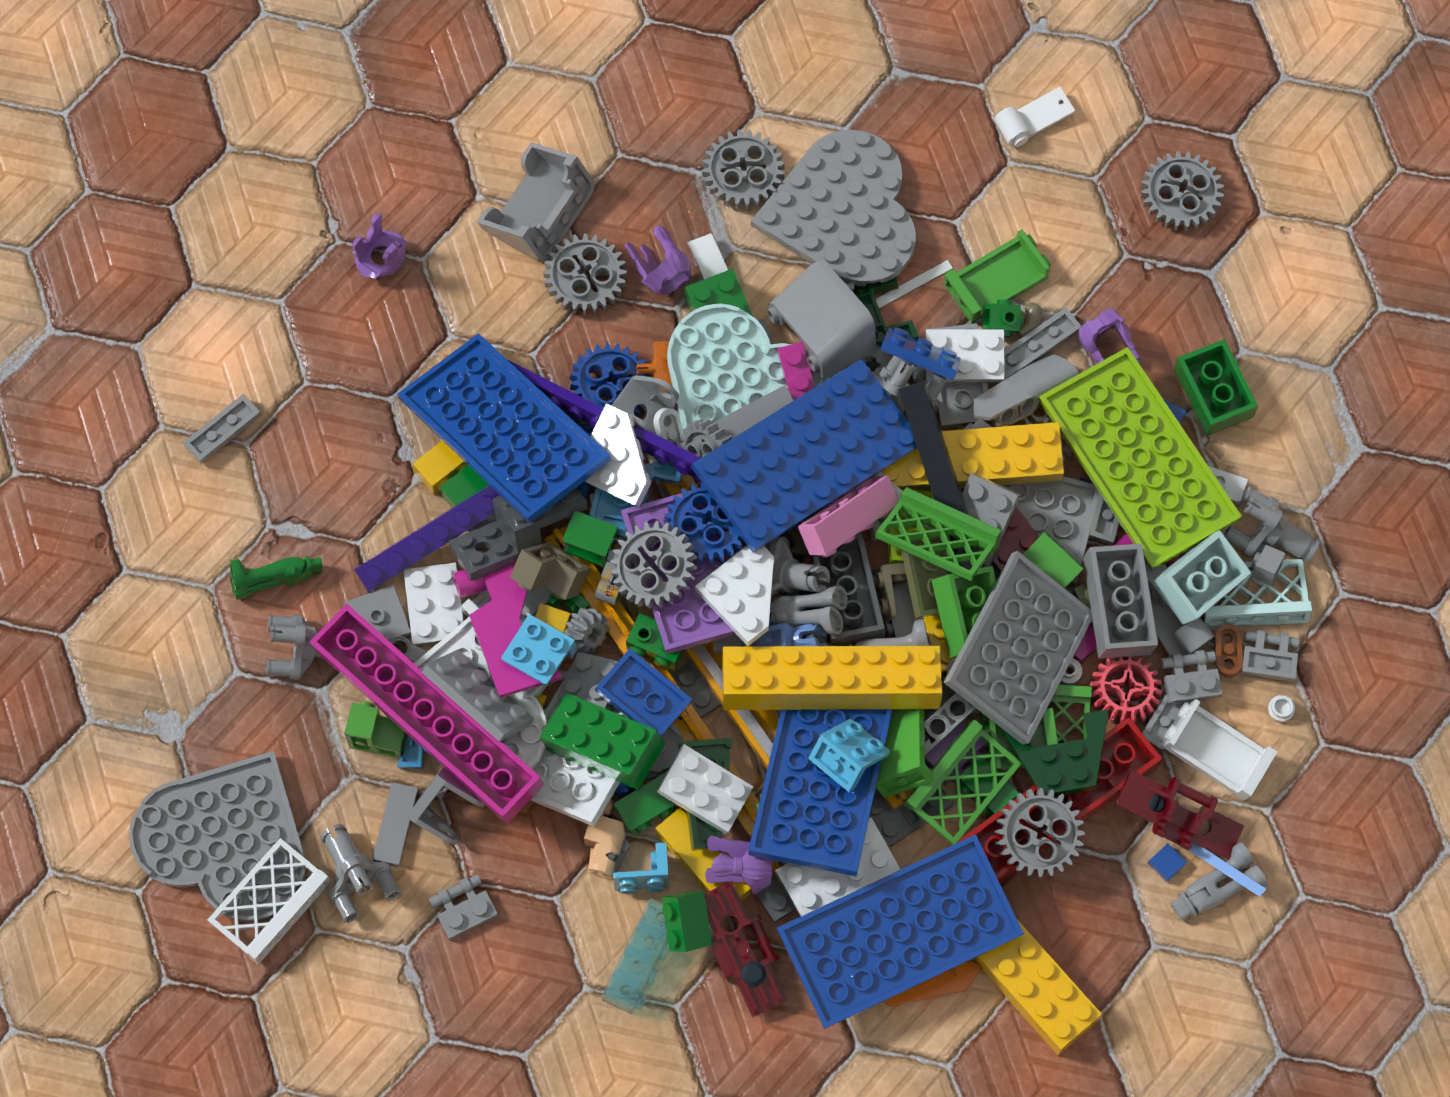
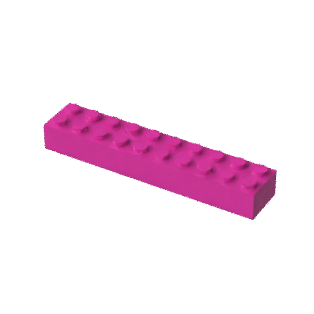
(426, 714)

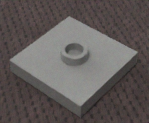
(383, 612)

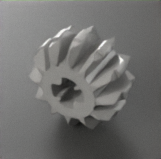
(587, 629)

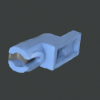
(787, 635)

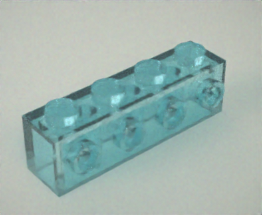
(639, 961)

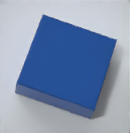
(1167, 862)

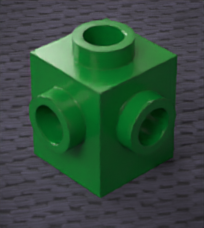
(1003, 317)

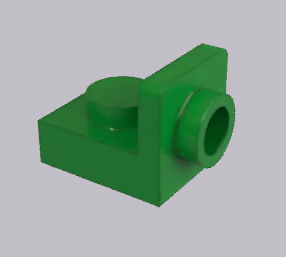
(572, 604)

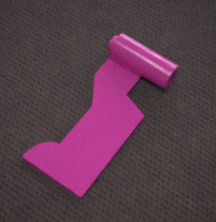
(497, 625)

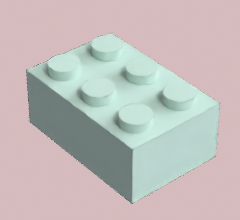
(1201, 577)

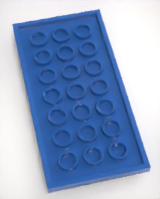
(504, 428)
(806, 455)
(805, 812)
(899, 931)

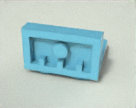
(538, 650)
(847, 752)
(653, 880)

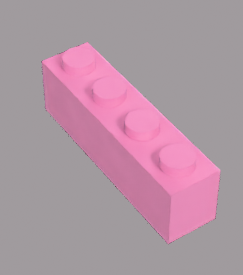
(848, 516)

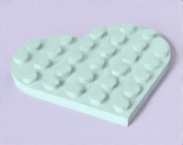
(722, 363)

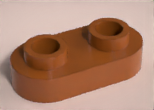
(1228, 651)

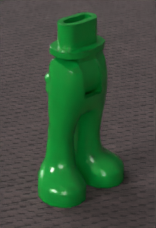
(285, 571)

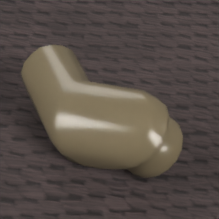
(1034, 319)

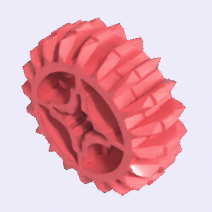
(1136, 689)

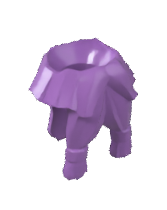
(375, 238)
(670, 273)
(1106, 321)
(739, 865)

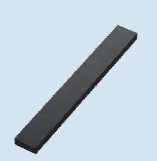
(934, 453)

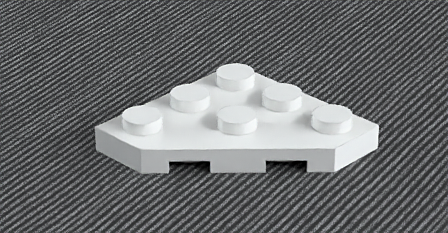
(625, 472)
(742, 592)

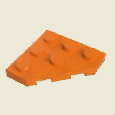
(952, 981)

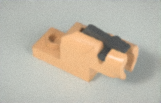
(608, 844)

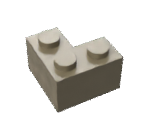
(550, 568)

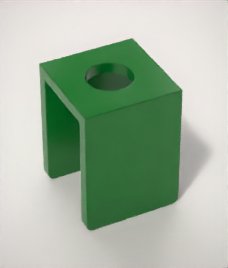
(590, 538)

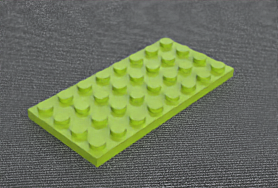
(1139, 458)

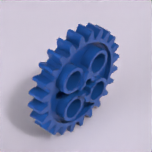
(602, 363)
(706, 525)

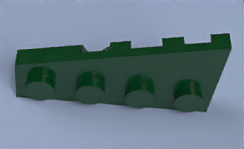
(718, 752)

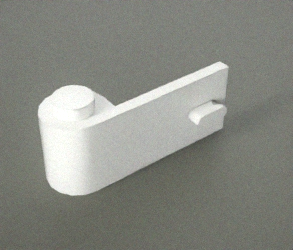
(1034, 117)

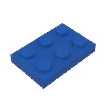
(921, 353)
(643, 693)

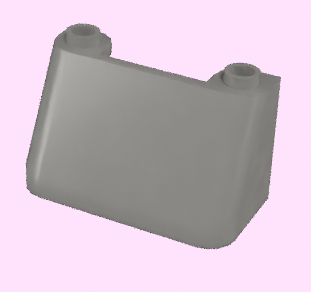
(542, 204)
(825, 319)

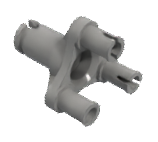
(896, 376)
(1271, 529)
(790, 575)
(295, 631)
(353, 872)

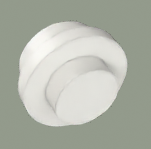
(1281, 708)

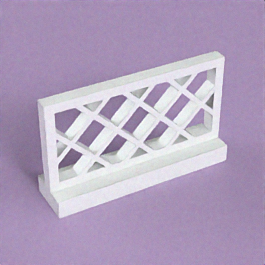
(287, 915)

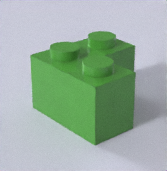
(372, 732)

